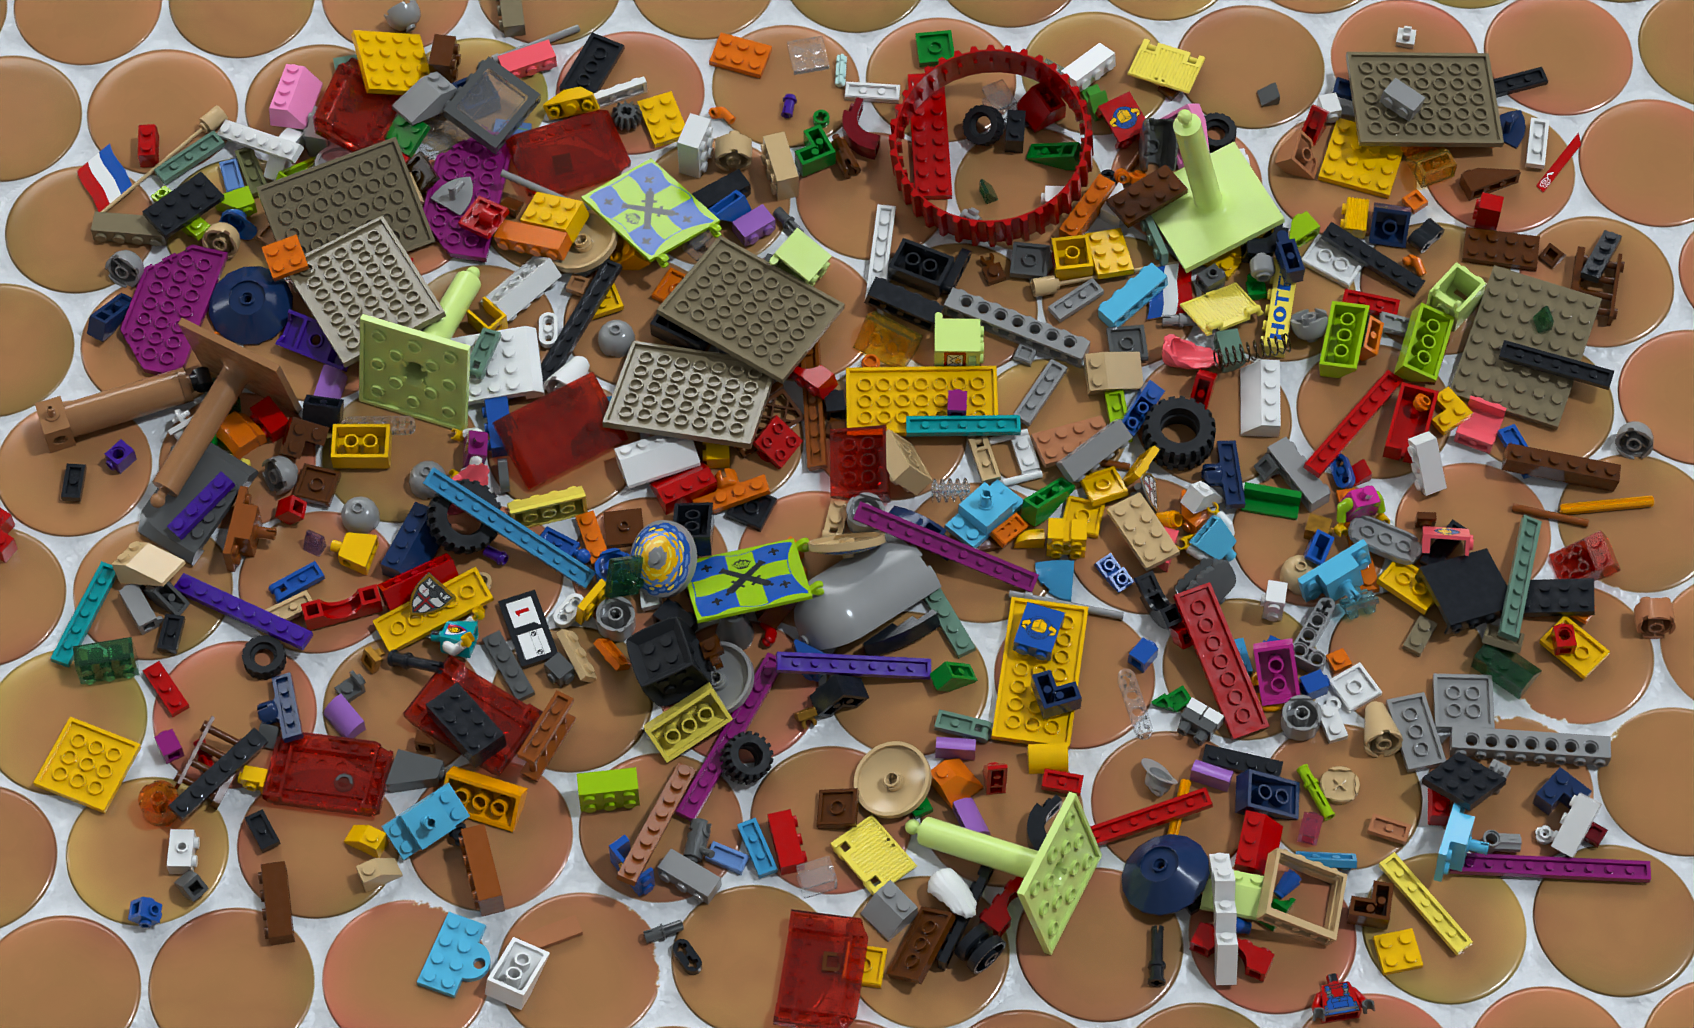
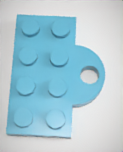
(454, 956)

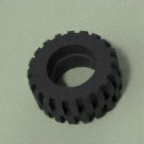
(1179, 412)
(447, 535)

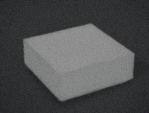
(1025, 354)

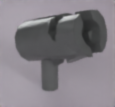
(697, 840)

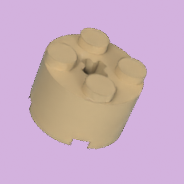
(733, 151)

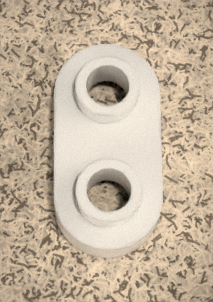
(548, 331)
(567, 610)

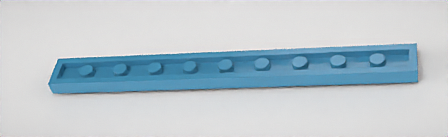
(509, 528)

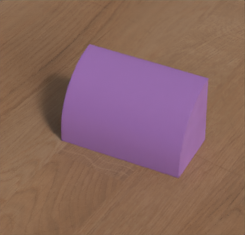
(330, 383)
(344, 717)
(955, 748)
(1211, 775)
(969, 815)

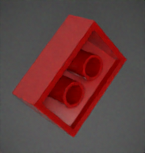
(684, 487)
(1257, 839)

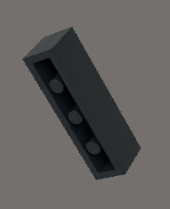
(723, 187)
(903, 303)

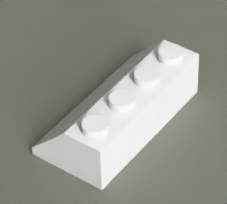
(524, 286)
(1260, 399)
(655, 459)

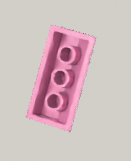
(294, 97)

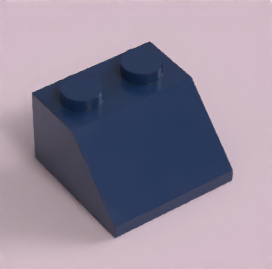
(1389, 225)

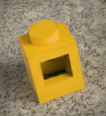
(253, 778)

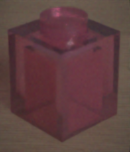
(1310, 828)

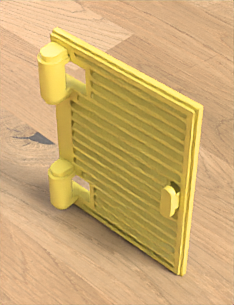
(1167, 64)
(1221, 308)
(873, 854)

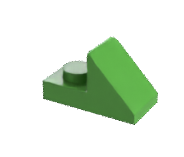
(1094, 98)

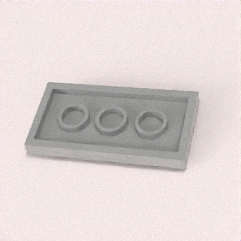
(1420, 742)

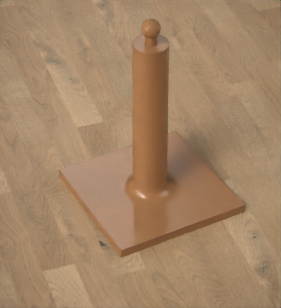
(236, 370)

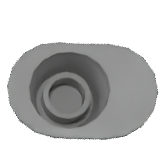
(1157, 777)

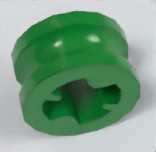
(821, 113)

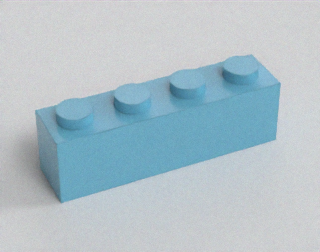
(1132, 296)

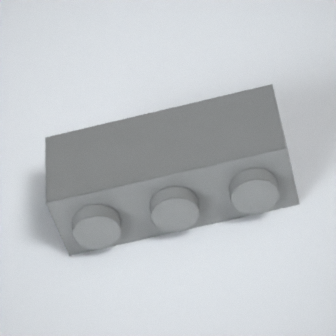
(689, 876)

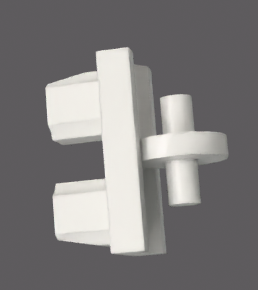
(178, 429)

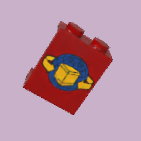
(1123, 119)

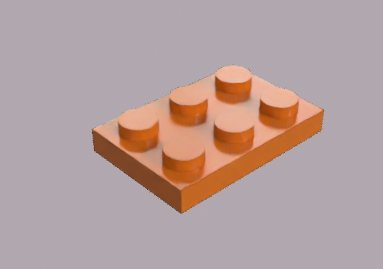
(740, 55)

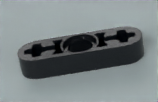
(957, 270)

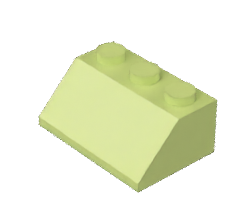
(1247, 894)

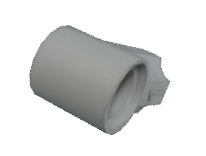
(1502, 841)

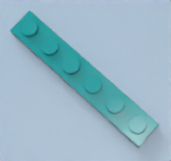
(963, 425)
(84, 614)

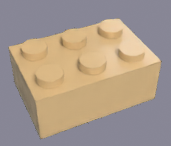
(780, 166)

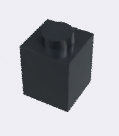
(835, 405)

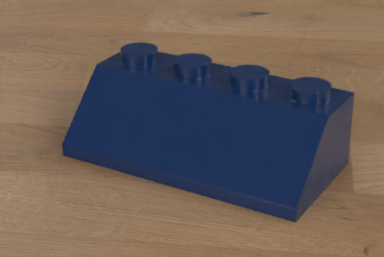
(411, 545)

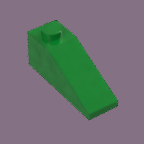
(1057, 155)
(1045, 501)

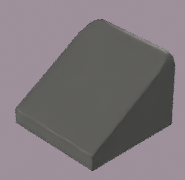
(1269, 95)
(270, 733)

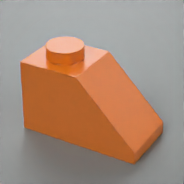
(1192, 522)

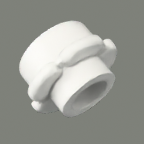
(1540, 837)

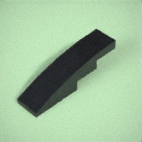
(895, 636)

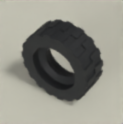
(971, 119)
(1224, 122)
(260, 643)

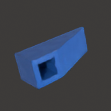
(1141, 404)

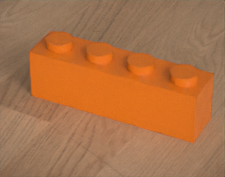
(1087, 208)
(533, 240)

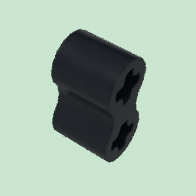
(1425, 235)

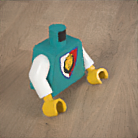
(460, 637)

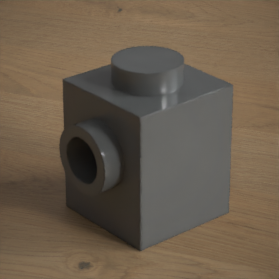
(1211, 279)
(559, 670)
(191, 885)

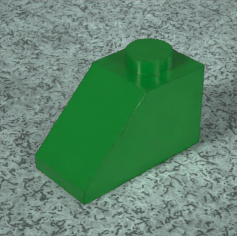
(952, 676)

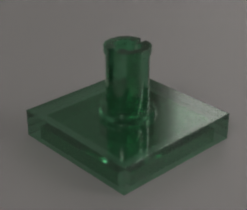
(624, 576)

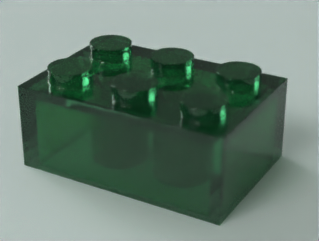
(106, 660)

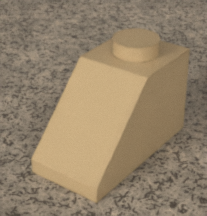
(378, 872)

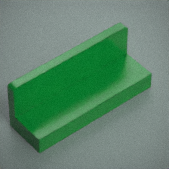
(1271, 501)

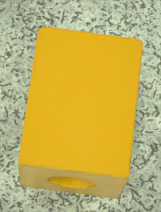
(492, 310)

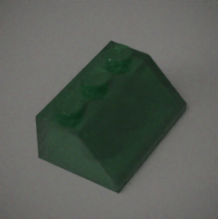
(1507, 669)

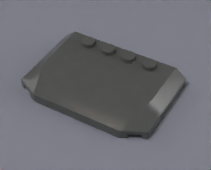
(155, 520)

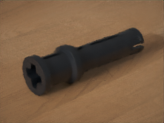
(408, 661)
(1157, 964)

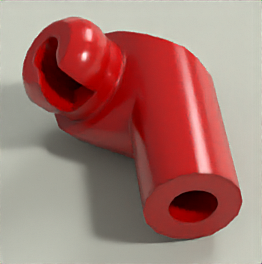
(770, 635)

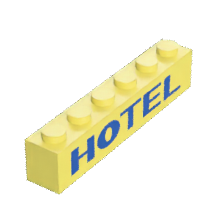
(1278, 312)

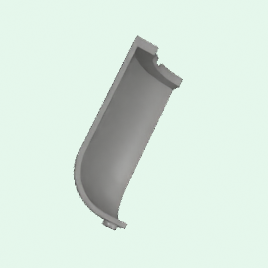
(864, 594)

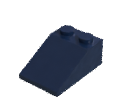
(1267, 795)

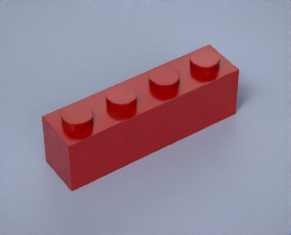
(399, 588)

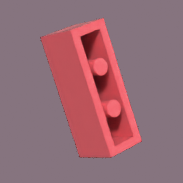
(529, 59)

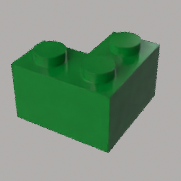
(817, 153)

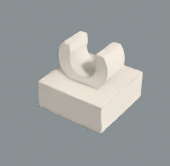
(1406, 37)

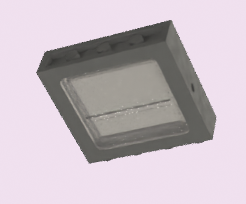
(491, 105)

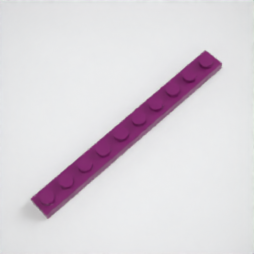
(945, 547)
(742, 718)
(1556, 867)

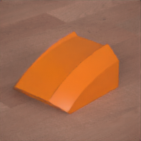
(240, 434)

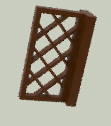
(776, 391)

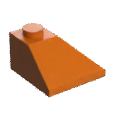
(954, 781)

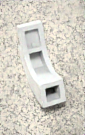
(276, 164)

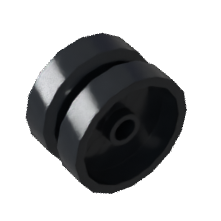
(980, 948)

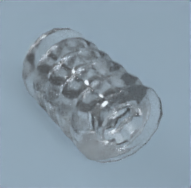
(950, 490)

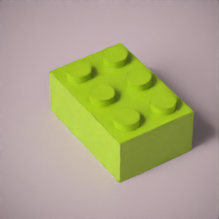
(608, 789)

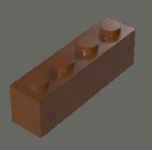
(277, 903)

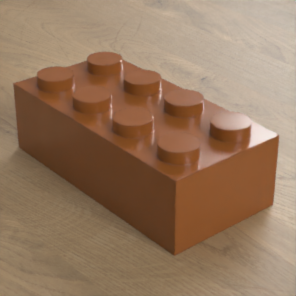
(481, 870)

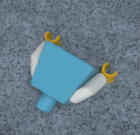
(1214, 538)

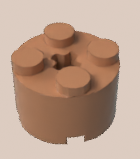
(1654, 617)

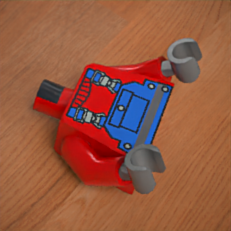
(1339, 1001)

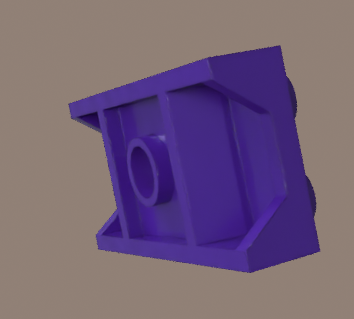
(299, 336)

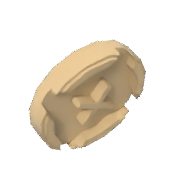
(1339, 785)

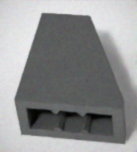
(414, 772)

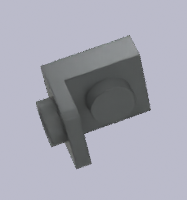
(351, 687)

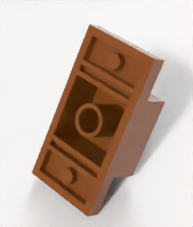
(244, 530)

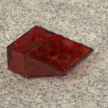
(1586, 559)

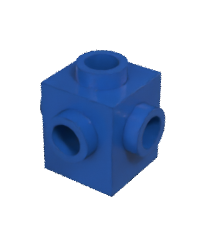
(145, 912)

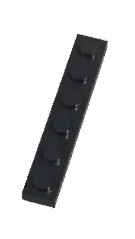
(1372, 259)
(1556, 365)
(218, 774)
(960, 923)

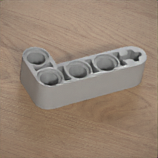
(1314, 632)

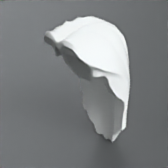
(953, 891)

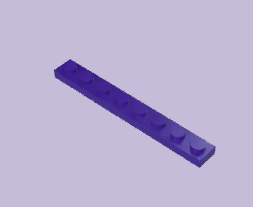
(243, 611)
(853, 665)

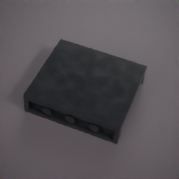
(1465, 590)

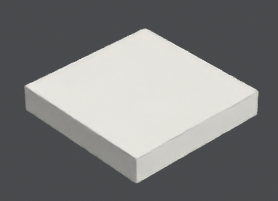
(1354, 687)

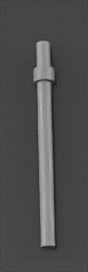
(553, 37)
(530, 185)
(1091, 610)

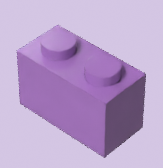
(754, 225)

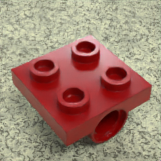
(483, 217)
(776, 442)

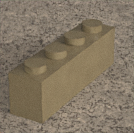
(512, 18)
(125, 229)

